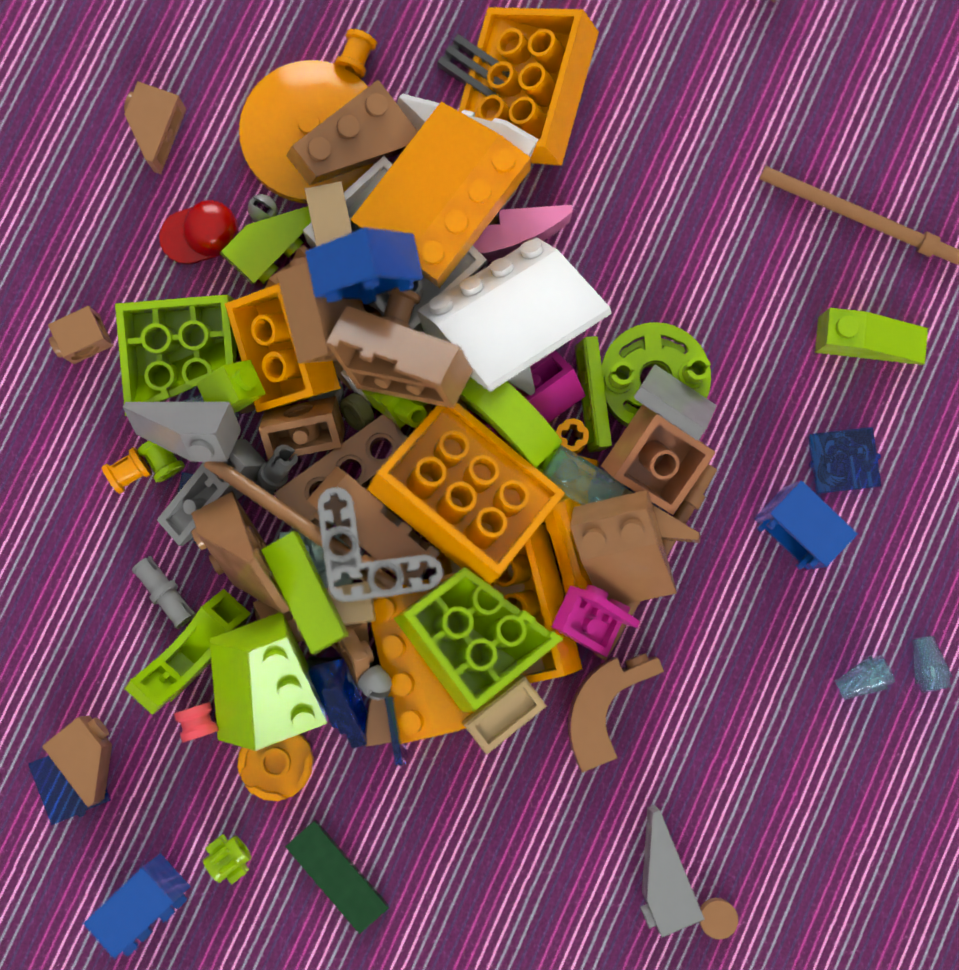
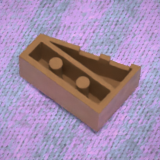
(353, 137)

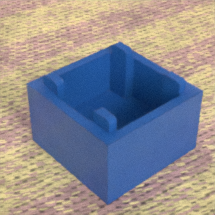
(364, 265)
(805, 526)
(136, 906)

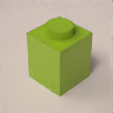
(233, 384)

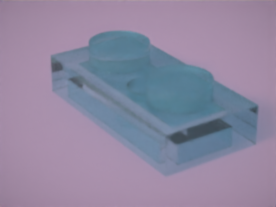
(580, 478)

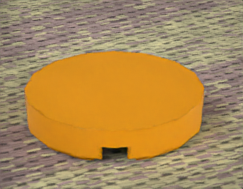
(277, 769)

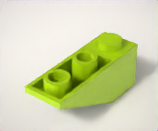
(264, 241)

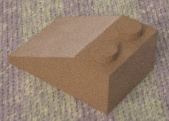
(623, 548)
(236, 549)

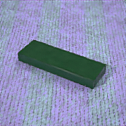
(337, 876)

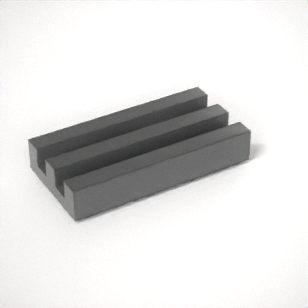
(469, 48)

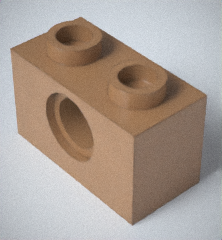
(304, 427)

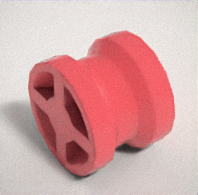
(196, 722)

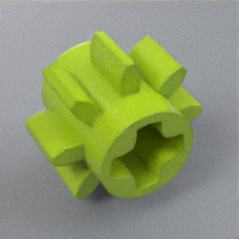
(227, 859)

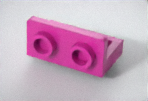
(592, 619)

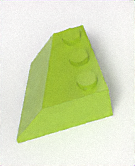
(172, 345)
(473, 638)
(262, 685)

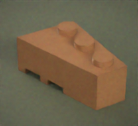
(398, 359)
(377, 527)

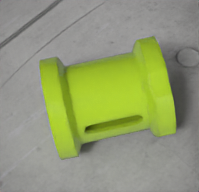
(161, 461)

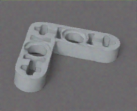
(352, 564)

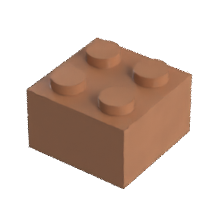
(657, 459)

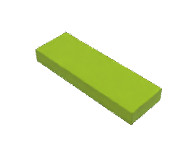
(594, 403)
(304, 592)

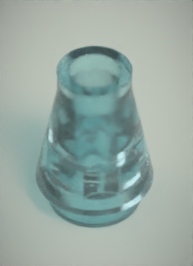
(929, 665)
(865, 678)

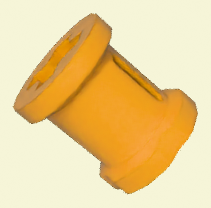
(356, 51)
(579, 431)
(126, 470)

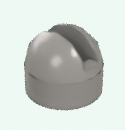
(256, 213)
(375, 683)

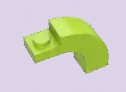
(514, 420)
(187, 654)

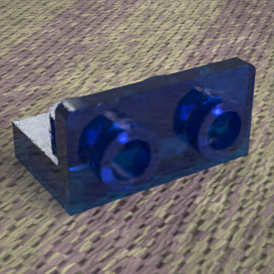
(341, 700)

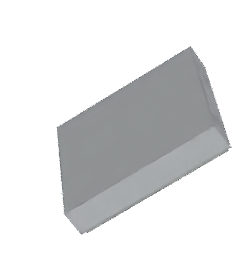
(676, 402)

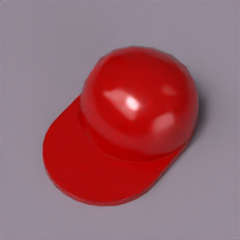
(198, 232)

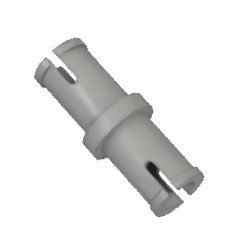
(163, 592)

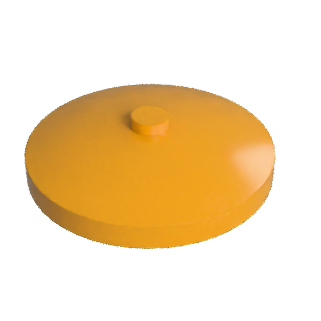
(286, 109)

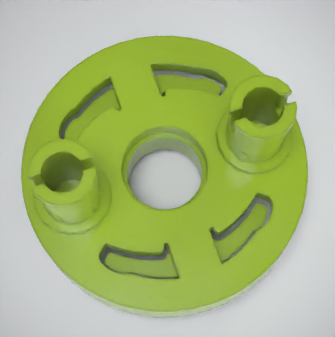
(623, 370)

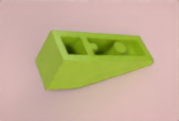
(870, 337)

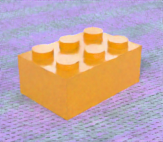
(266, 340)

